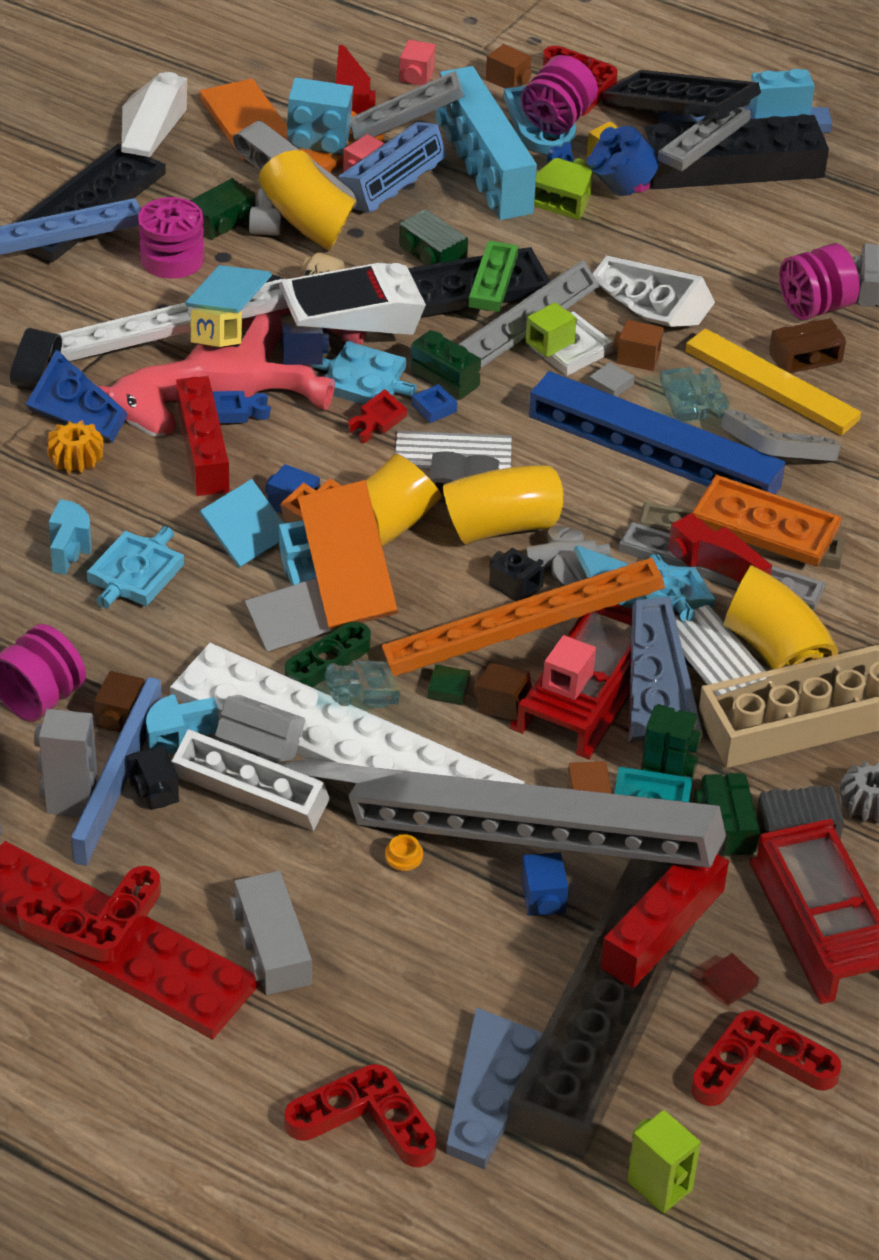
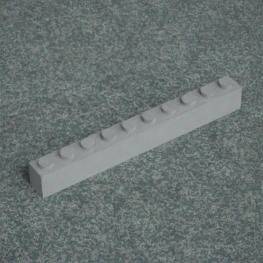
(542, 817)

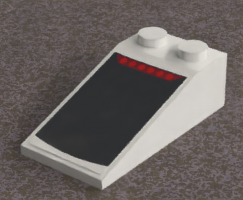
(357, 298)

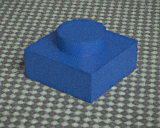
(434, 403)

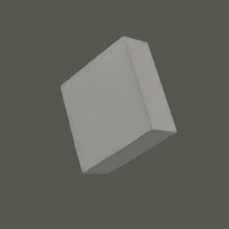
(611, 379)

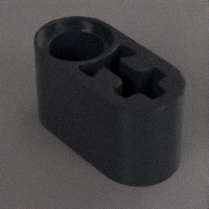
(33, 357)

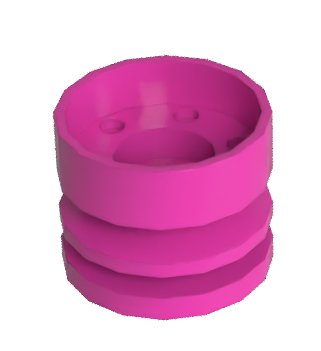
(559, 94)
(171, 237)
(819, 281)
(39, 672)

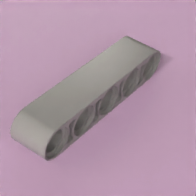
(261, 143)

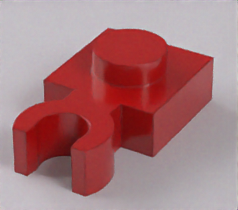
(378, 413)

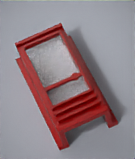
(605, 691)
(819, 904)

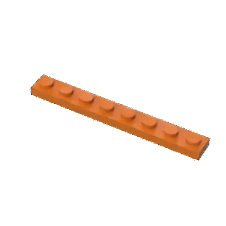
(523, 616)

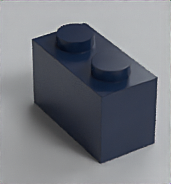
(302, 344)

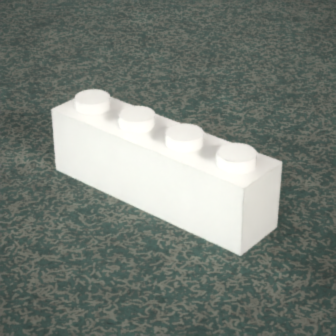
(251, 780)

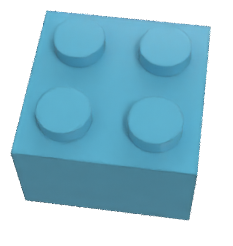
(319, 115)

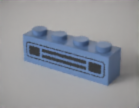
(394, 165)

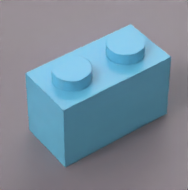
(782, 93)

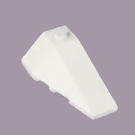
(153, 113)
(655, 292)

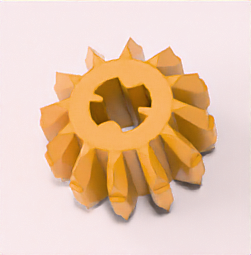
(75, 447)

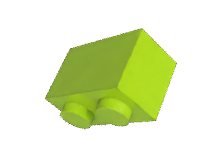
(663, 1160)

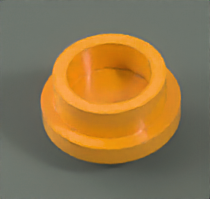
(404, 853)

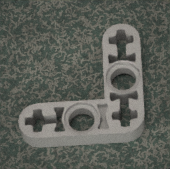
(778, 443)

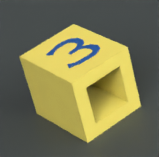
(216, 327)

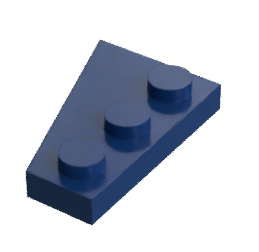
(69, 395)

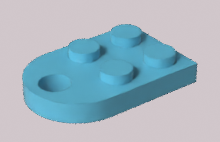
(528, 133)

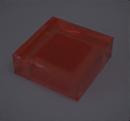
(730, 979)

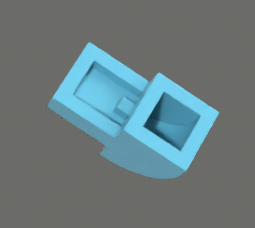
(68, 535)
(296, 552)
(169, 721)

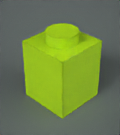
(550, 329)

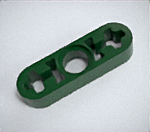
(334, 643)

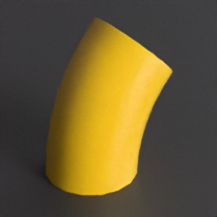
(306, 196)
(400, 496)
(504, 501)
(777, 622)

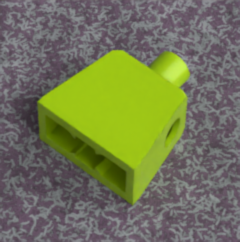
(564, 187)

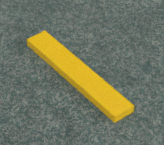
(773, 382)

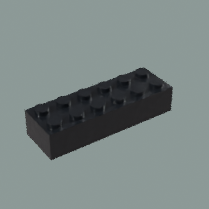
(754, 153)

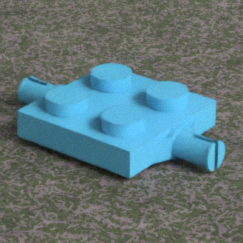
(365, 372)
(135, 568)
(683, 587)

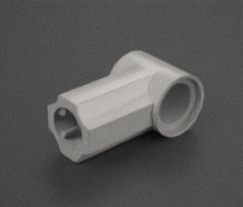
(265, 217)

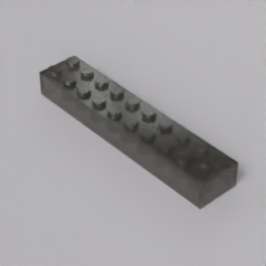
(591, 1033)

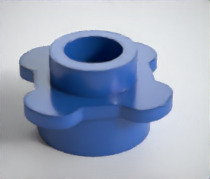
(561, 152)

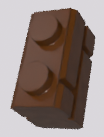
(807, 346)

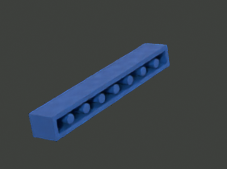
(650, 435)

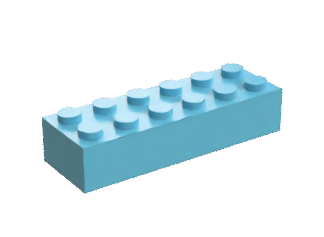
(489, 147)

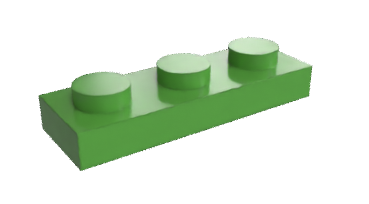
(493, 276)

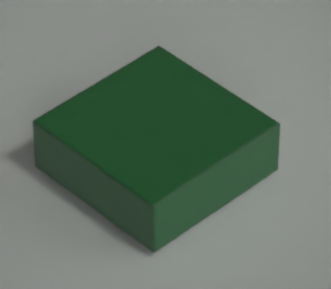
(448, 684)

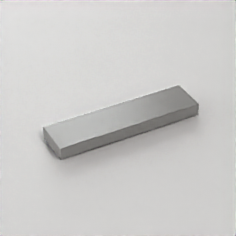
(407, 106)
(701, 139)

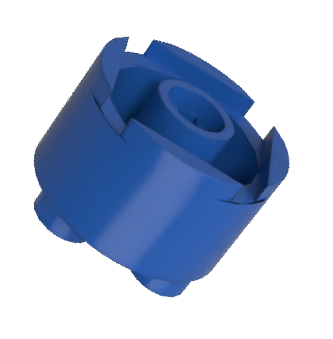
(623, 160)

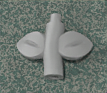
(560, 553)

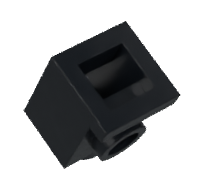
(516, 574)
(154, 777)

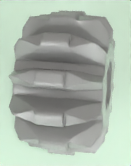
(861, 791)

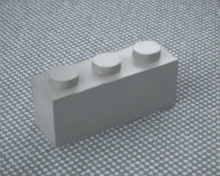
(66, 761)
(271, 933)

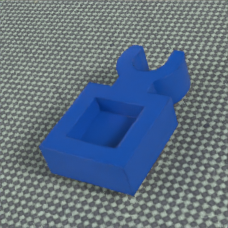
(236, 408)

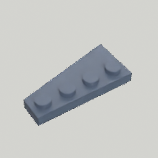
(657, 665)
(491, 1070)

